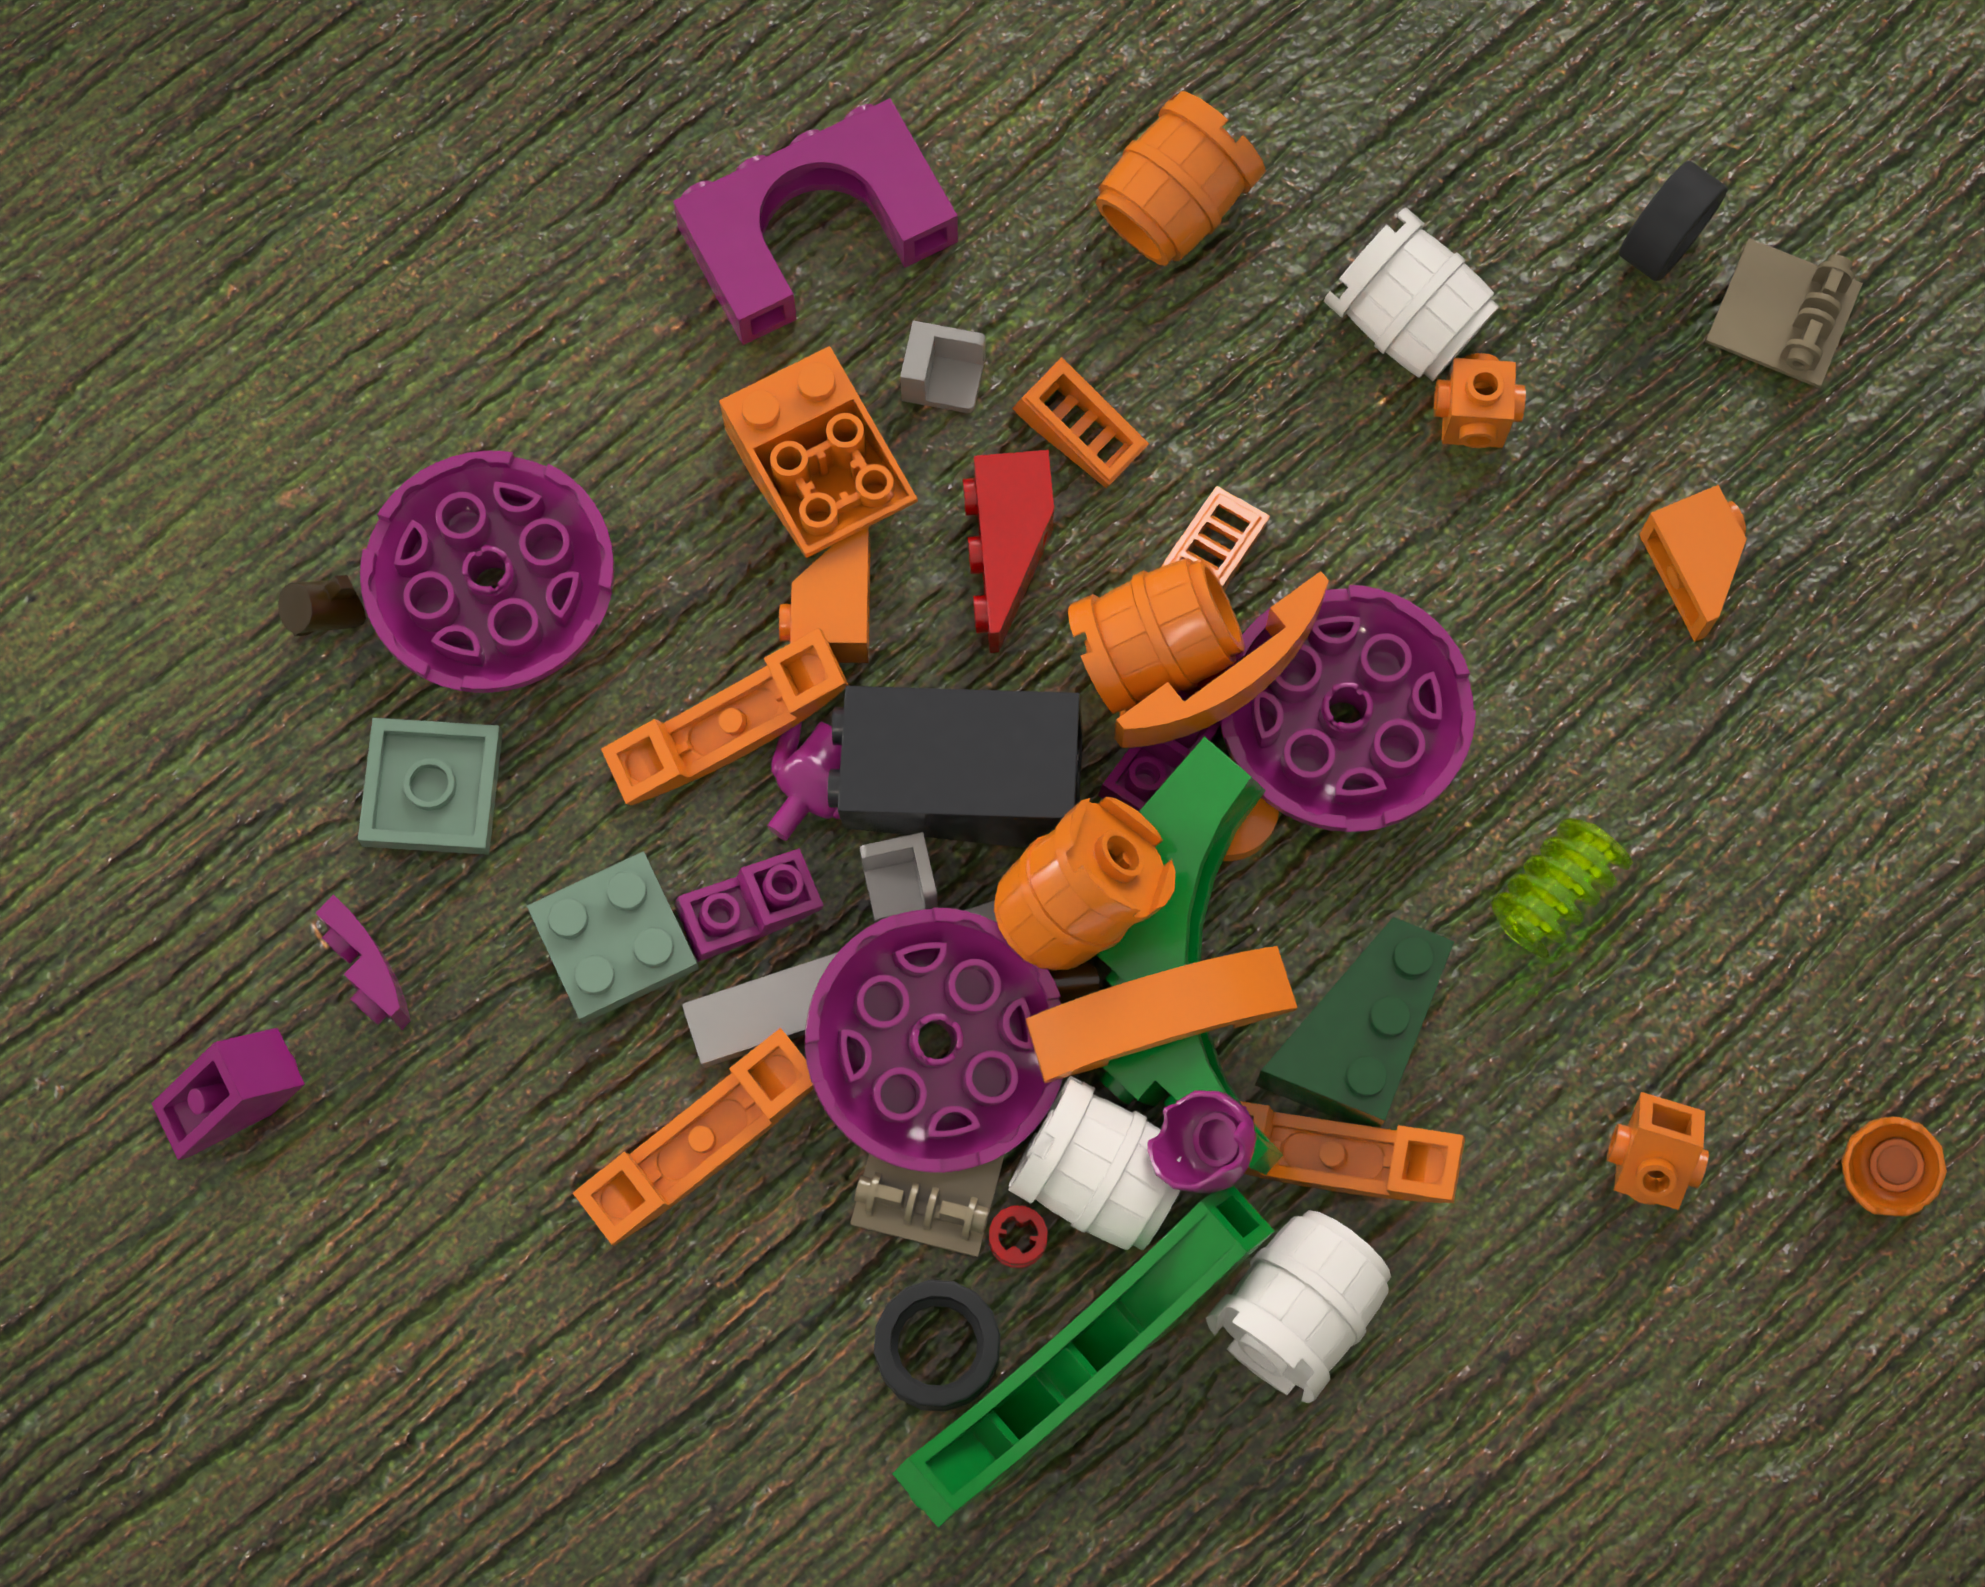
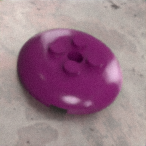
(475, 517)
(1411, 704)
(867, 1053)

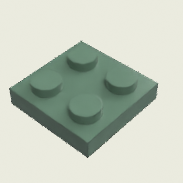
(430, 786)
(612, 937)

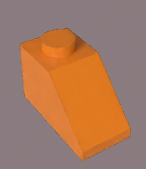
(1697, 554)
(835, 598)

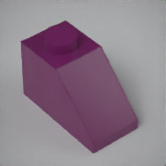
(227, 1091)

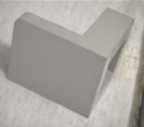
(943, 367)
(898, 876)

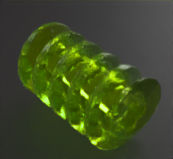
(1555, 883)

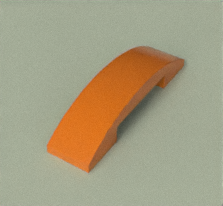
(1167, 717)
(728, 724)
(1160, 1010)
(698, 1141)
(1361, 1158)

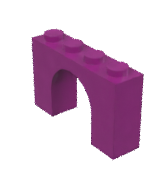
(861, 156)

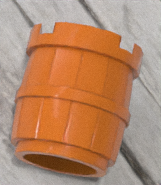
(1178, 180)
(1157, 631)
(1083, 885)

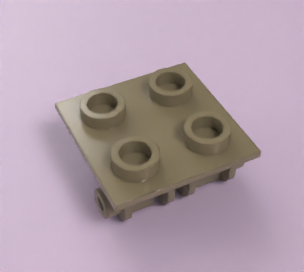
(1785, 311)
(926, 1207)

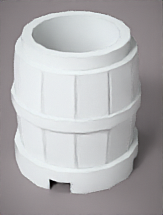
(1414, 298)
(1095, 1168)
(1303, 1303)

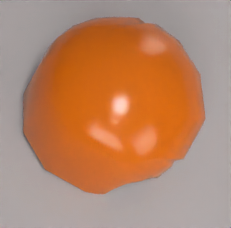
(1893, 1166)

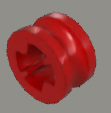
(1022, 1217)

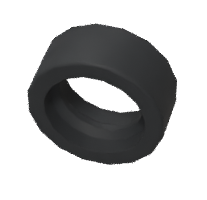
(1672, 220)
(920, 1297)

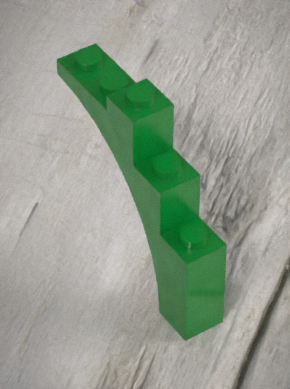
(1197, 819)
(1083, 1357)

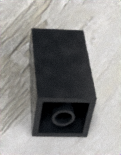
(957, 762)

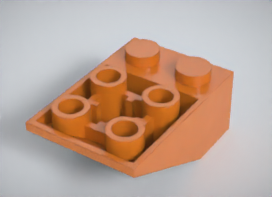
(815, 452)

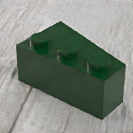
(1364, 1029)

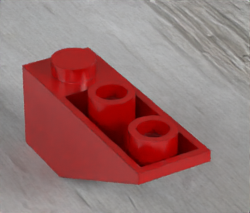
(1014, 524)

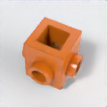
(1479, 401)
(1659, 1151)

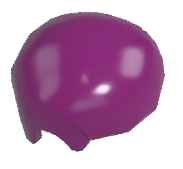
(1212, 1138)

